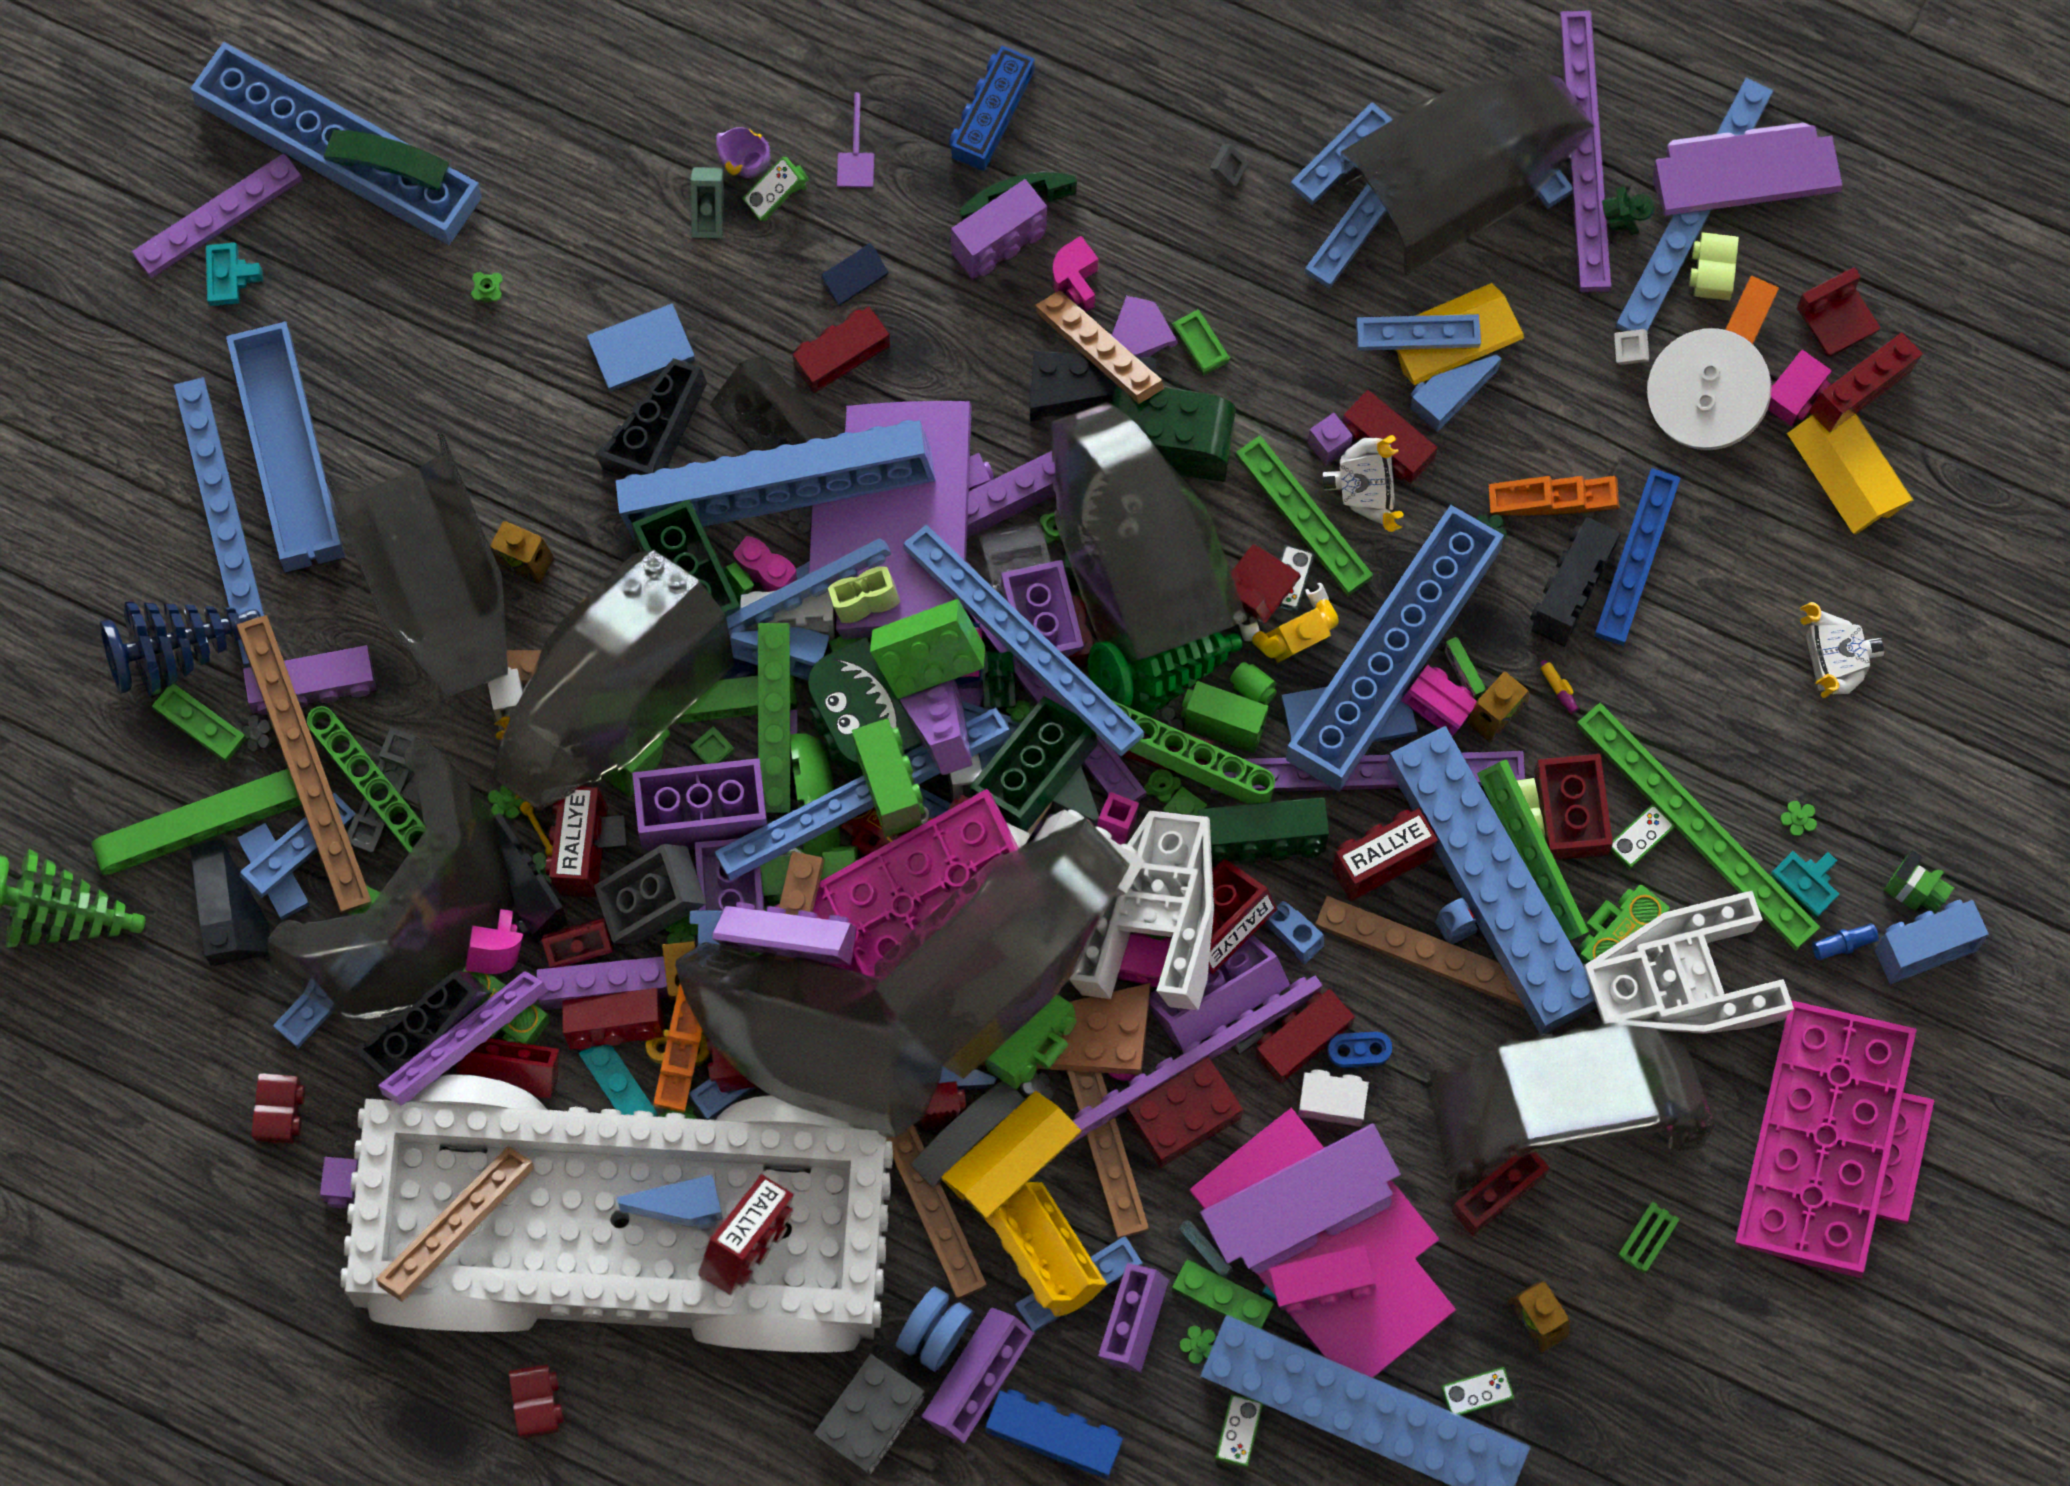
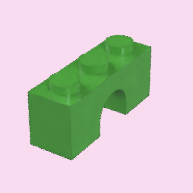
(775, 870)

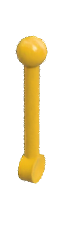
(539, 830)

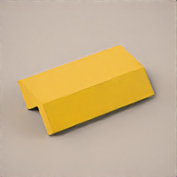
(1497, 330)
(1851, 471)
(1011, 1154)

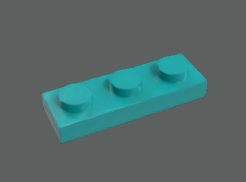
(616, 1080)

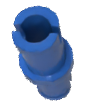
(1845, 941)

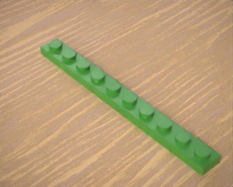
(1697, 825)

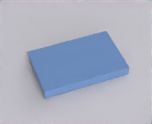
(640, 347)

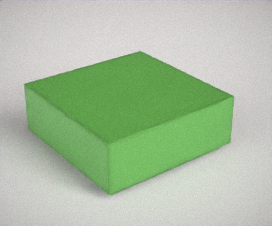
(712, 747)

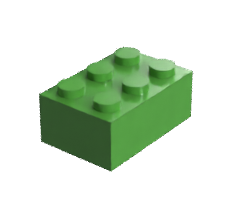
(927, 648)
(888, 777)

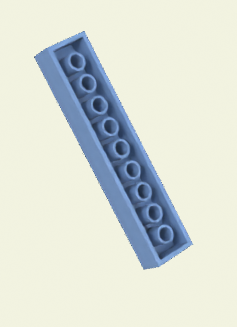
(301, 127)
(785, 476)
(1394, 648)
(1493, 880)
(1361, 1408)

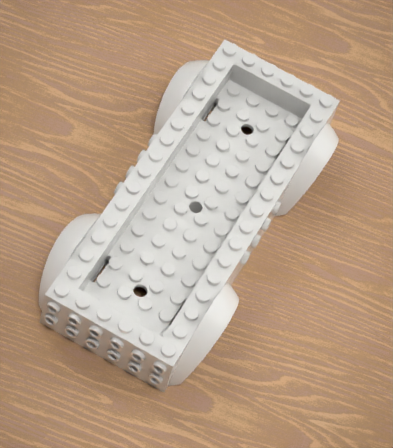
(554, 1237)

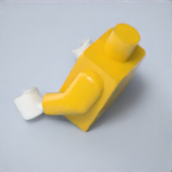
(1297, 633)

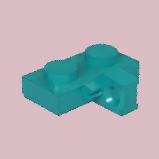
(228, 273)
(1807, 881)

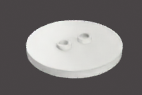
(1709, 389)

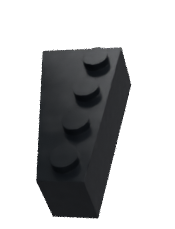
(1069, 384)
(656, 423)
(1574, 581)
(423, 1022)

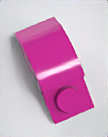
(1071, 267)
(1118, 817)
(494, 949)

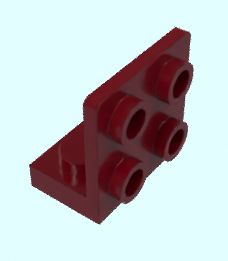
(1837, 313)
(1262, 582)

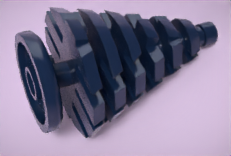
(161, 644)

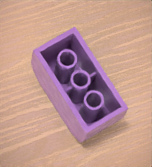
(699, 803)

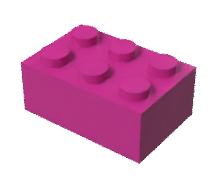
(1323, 1279)

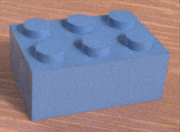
(1931, 940)

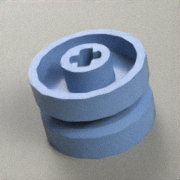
(931, 1327)

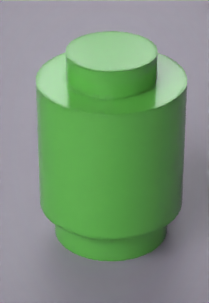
(1253, 683)

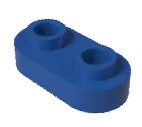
(1358, 1047)

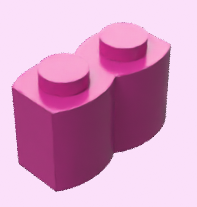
(763, 566)

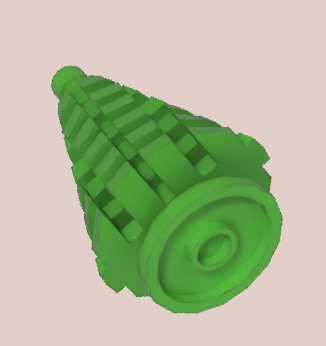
(59, 907)

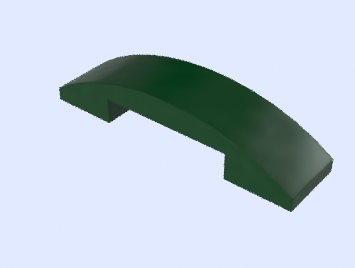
(388, 156)
(1052, 183)

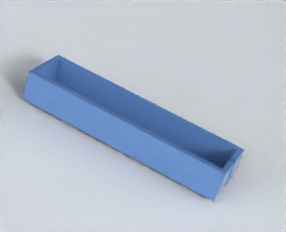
(285, 446)

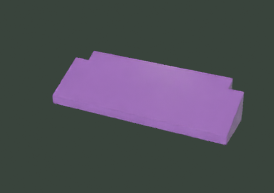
(1746, 169)
(1313, 1195)

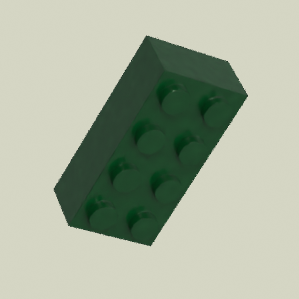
(1036, 762)
(1268, 830)

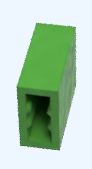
(1224, 716)

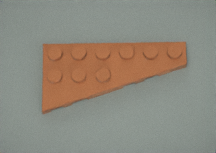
(1107, 1033)

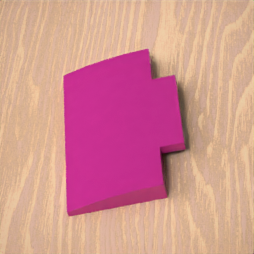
(912, 877)
(1834, 1141)
(1360, 1331)

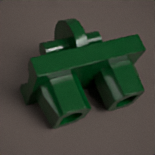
(1623, 210)
(998, 680)

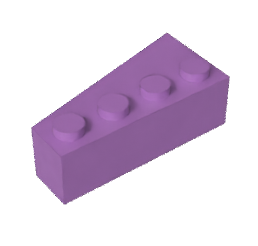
(940, 725)

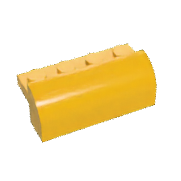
(1046, 1250)

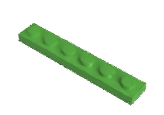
(1304, 515)
(774, 714)
(1529, 841)

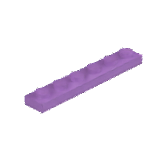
(217, 215)
(462, 1038)

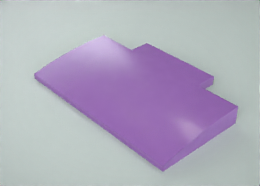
(901, 512)

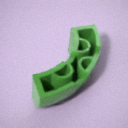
(813, 781)

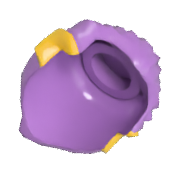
(743, 152)

